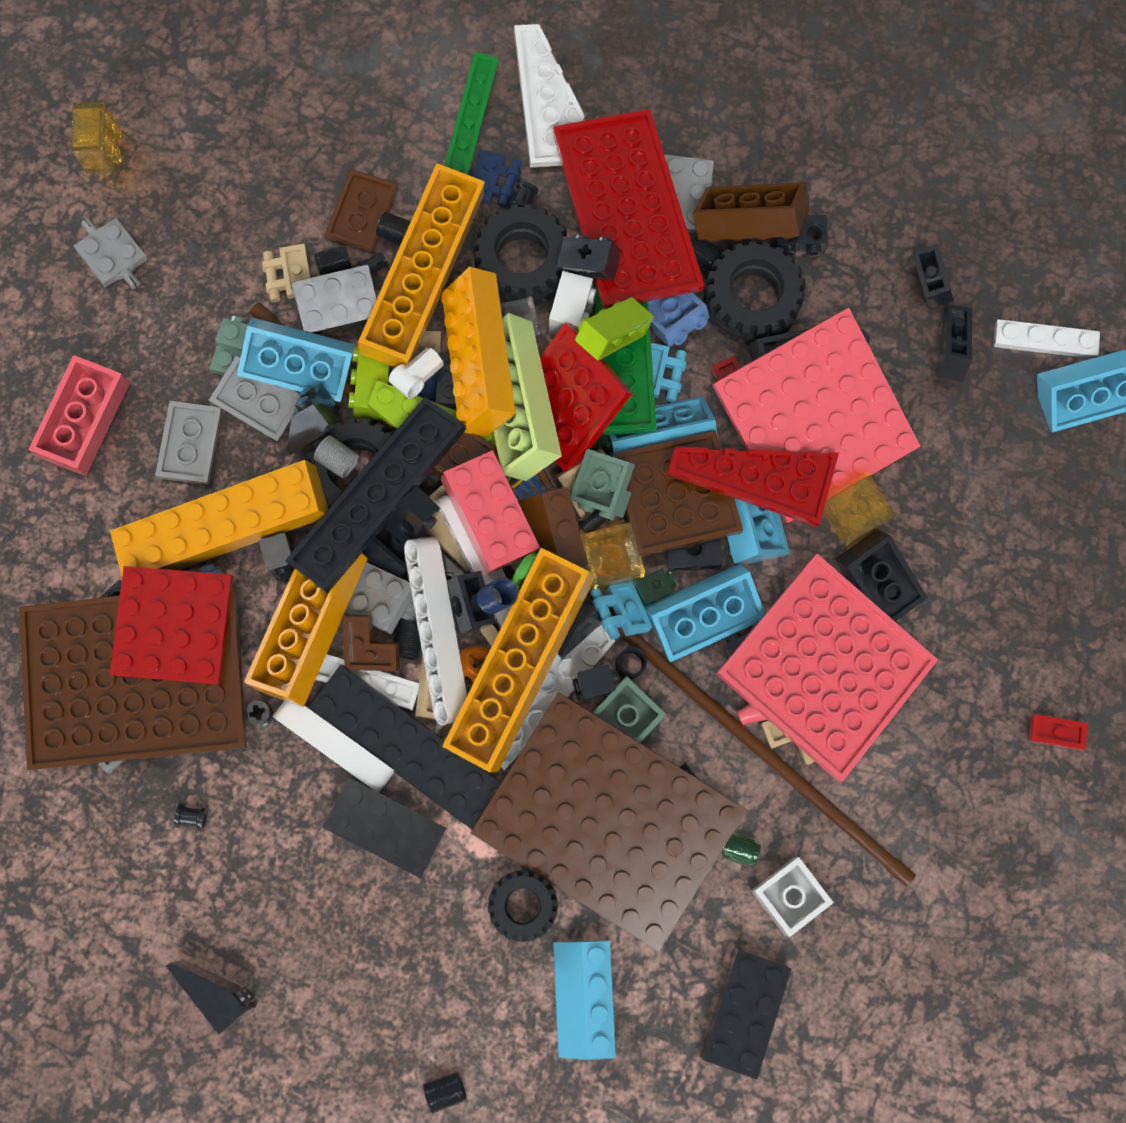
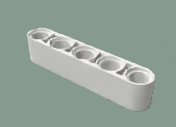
(334, 744)

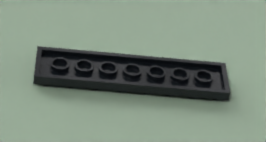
(374, 495)
(405, 746)

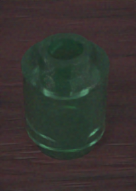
(741, 850)

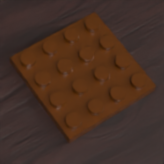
(671, 511)

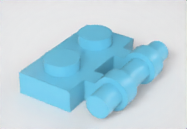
(659, 362)
(627, 606)

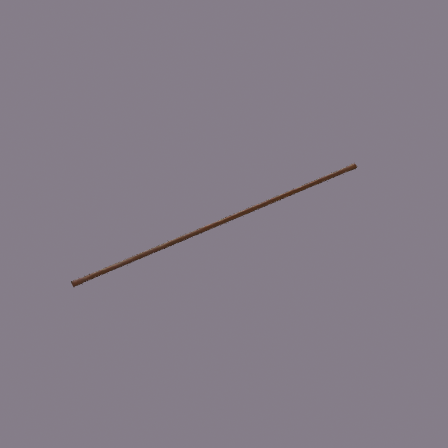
(892, 864)

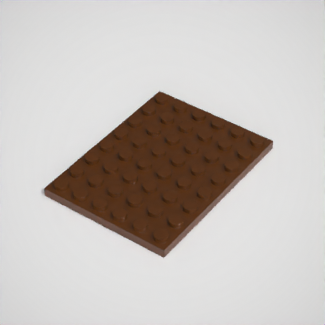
(89, 717)
(608, 821)

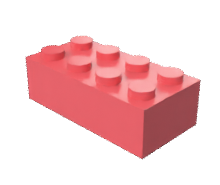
(79, 415)
(489, 512)

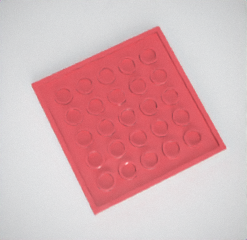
(820, 398)
(827, 667)

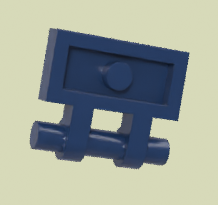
(489, 169)

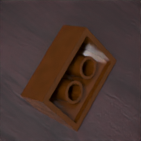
(555, 524)

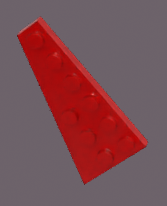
(770, 479)

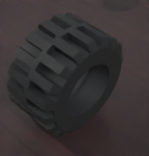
(498, 911)

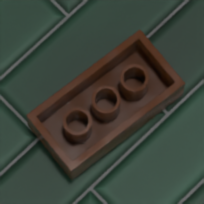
(752, 211)

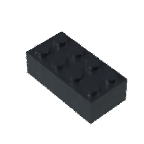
(385, 828)
(745, 1013)

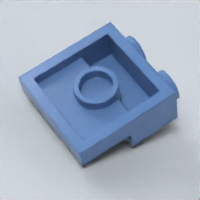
(677, 317)

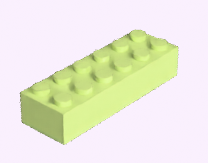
(529, 437)

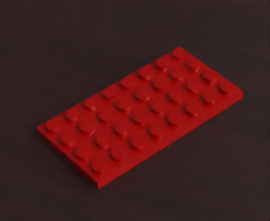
(628, 195)

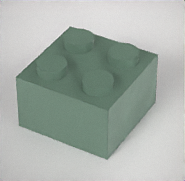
(630, 710)

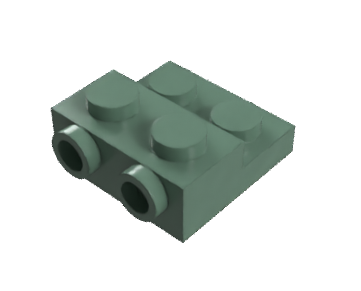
(229, 344)
(603, 484)

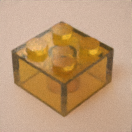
(95, 137)
(857, 509)
(612, 556)

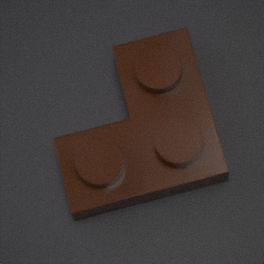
(362, 652)

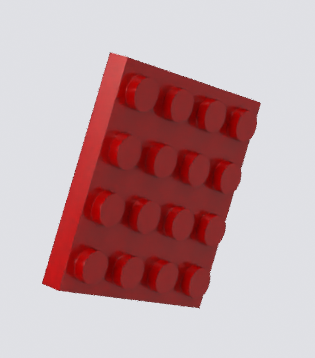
(581, 395)
(171, 625)

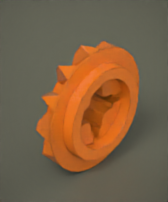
(472, 655)

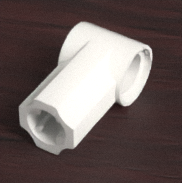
(410, 378)

